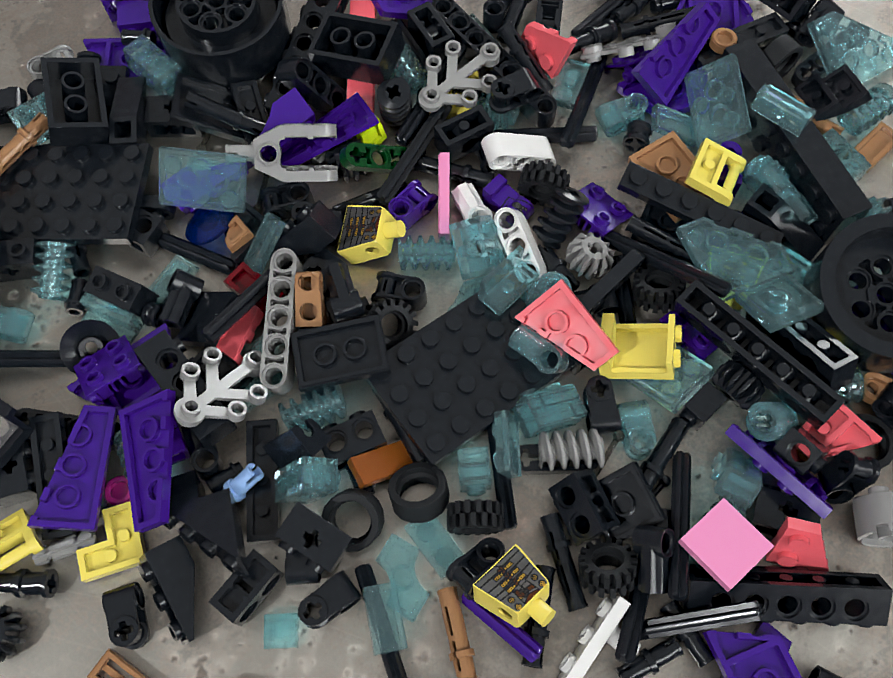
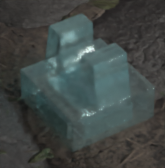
(281, 631)

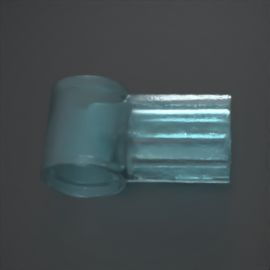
(537, 349)

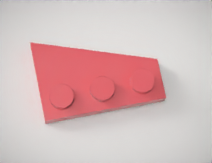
(568, 324)

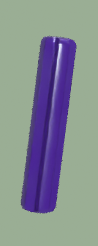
(516, 637)

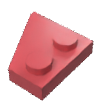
(548, 47)
(240, 333)
(842, 432)
(799, 545)

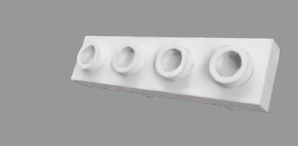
(594, 637)

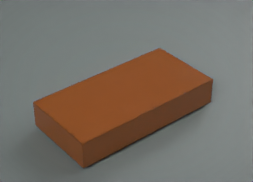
(378, 464)

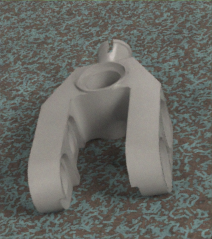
(289, 173)

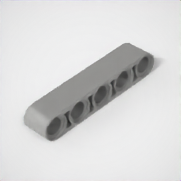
(278, 335)

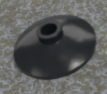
(75, 338)

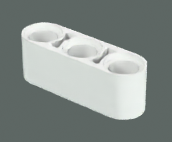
(513, 151)
(520, 230)

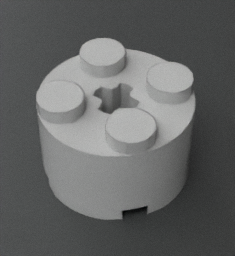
(874, 517)

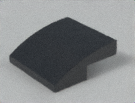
(833, 94)

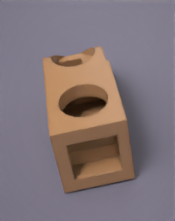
(309, 299)

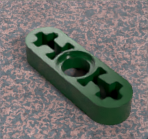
(367, 163)

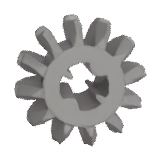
(589, 256)

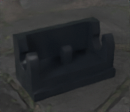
(295, 444)

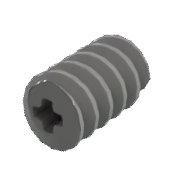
(571, 448)

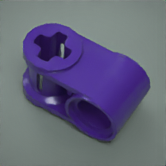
(412, 201)

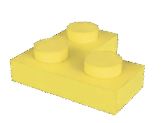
(120, 549)

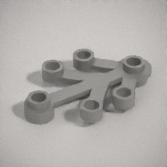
(593, 52)
(457, 79)
(218, 389)

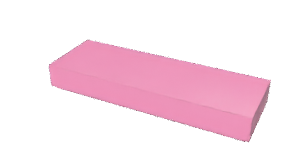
(444, 194)

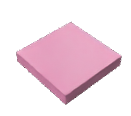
(725, 544)

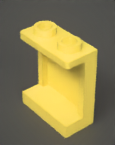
(644, 349)

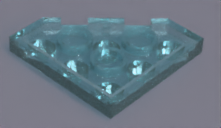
(850, 42)
(733, 254)

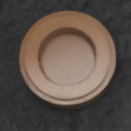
(721, 39)

